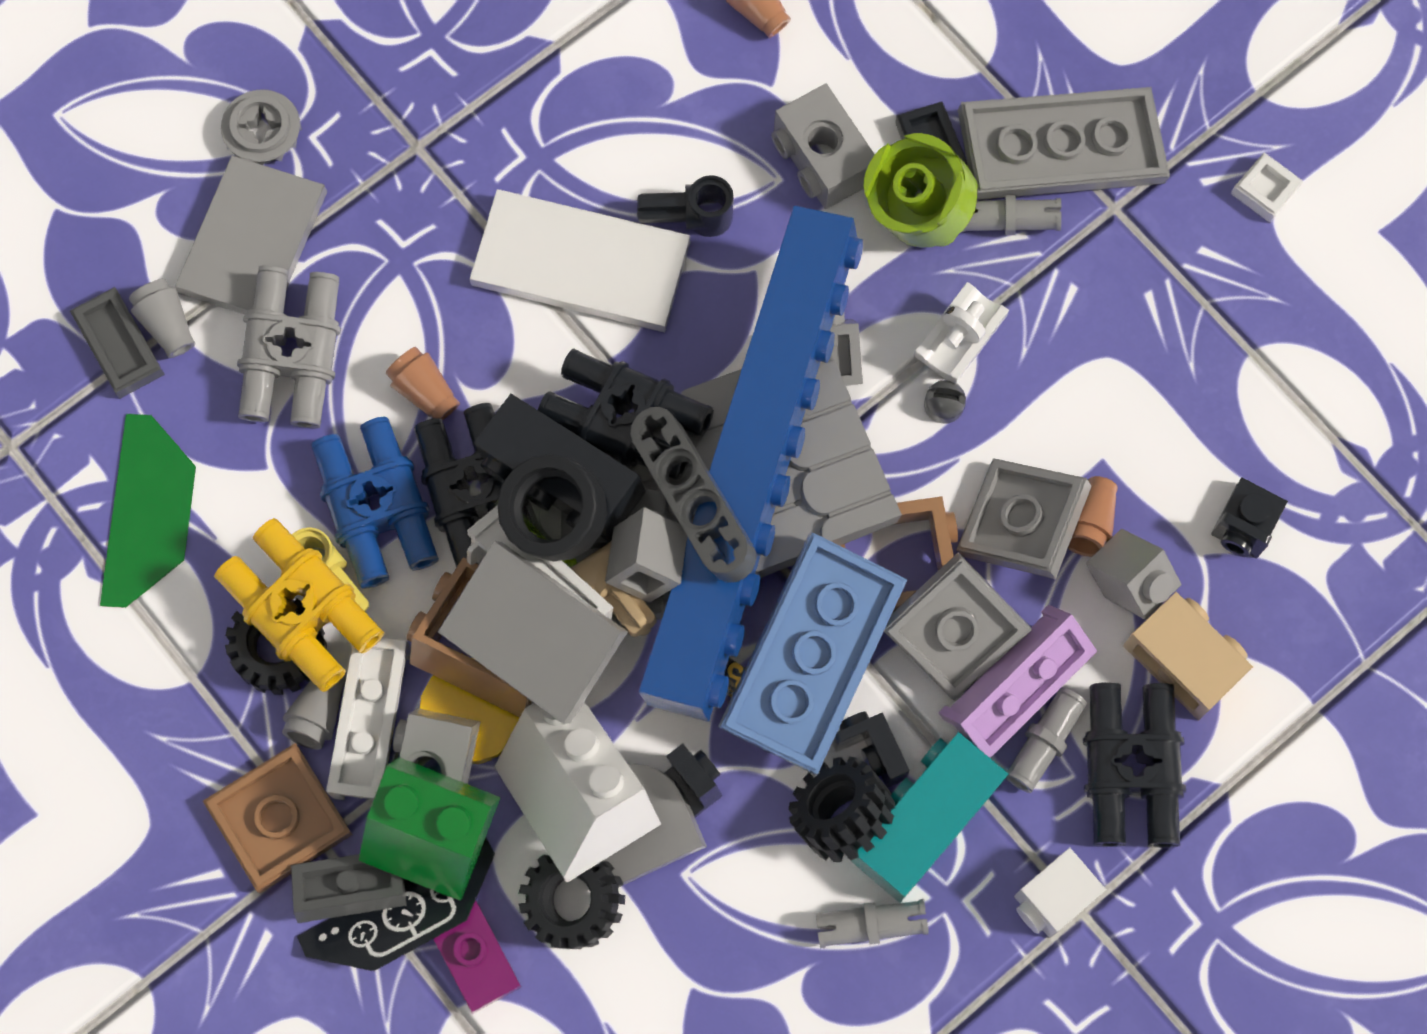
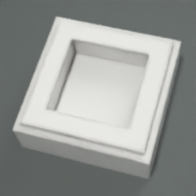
(1267, 187)

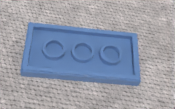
(812, 653)

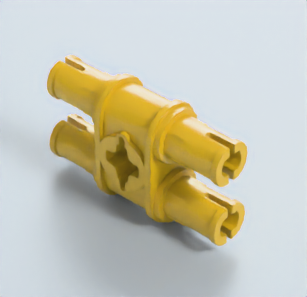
(273, 608)

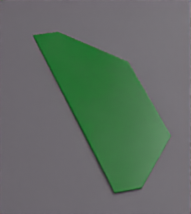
(148, 511)

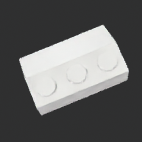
(574, 789)

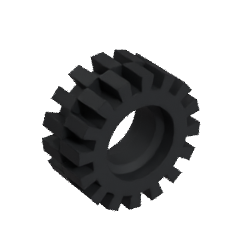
(256, 671)
(853, 826)
(580, 932)

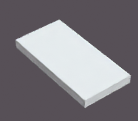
(580, 260)

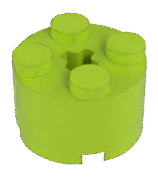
(923, 165)

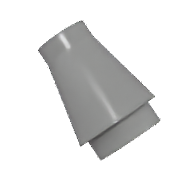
(162, 316)
(313, 715)

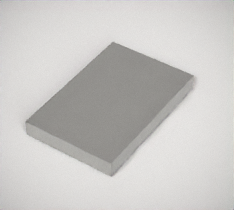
(251, 222)
(532, 632)

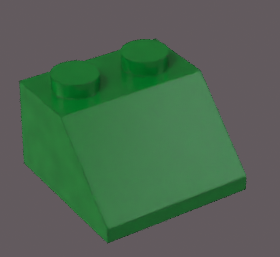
(427, 827)

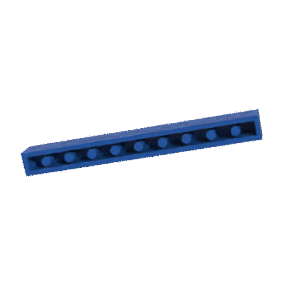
(753, 458)

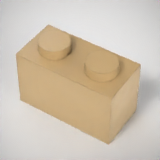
(1189, 653)

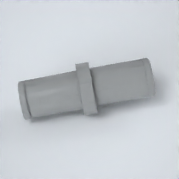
(1016, 215)
(1046, 740)
(872, 923)

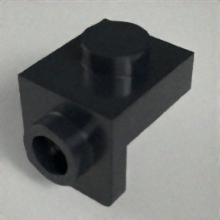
(695, 777)

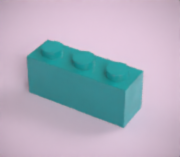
(930, 814)

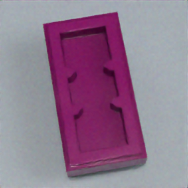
(477, 961)

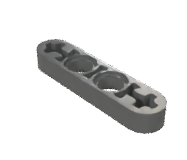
(690, 494)

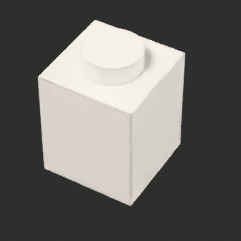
(1058, 894)

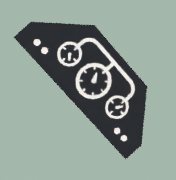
(384, 935)

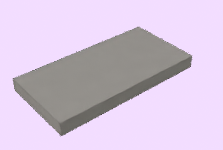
(1063, 142)

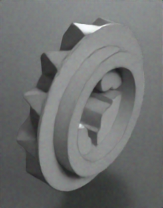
(245, 114)

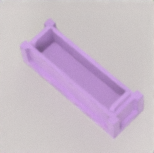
(1021, 681)

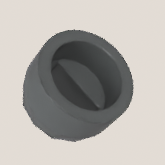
(944, 409)

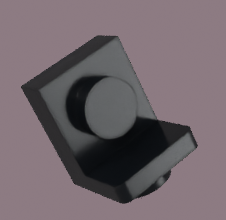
(1248, 519)
(882, 749)

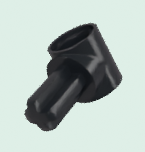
(685, 206)

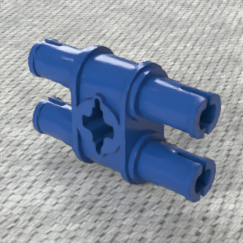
(399, 502)

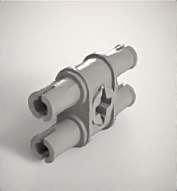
(270, 328)

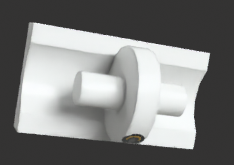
(960, 333)

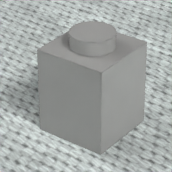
(646, 555)
(1134, 573)

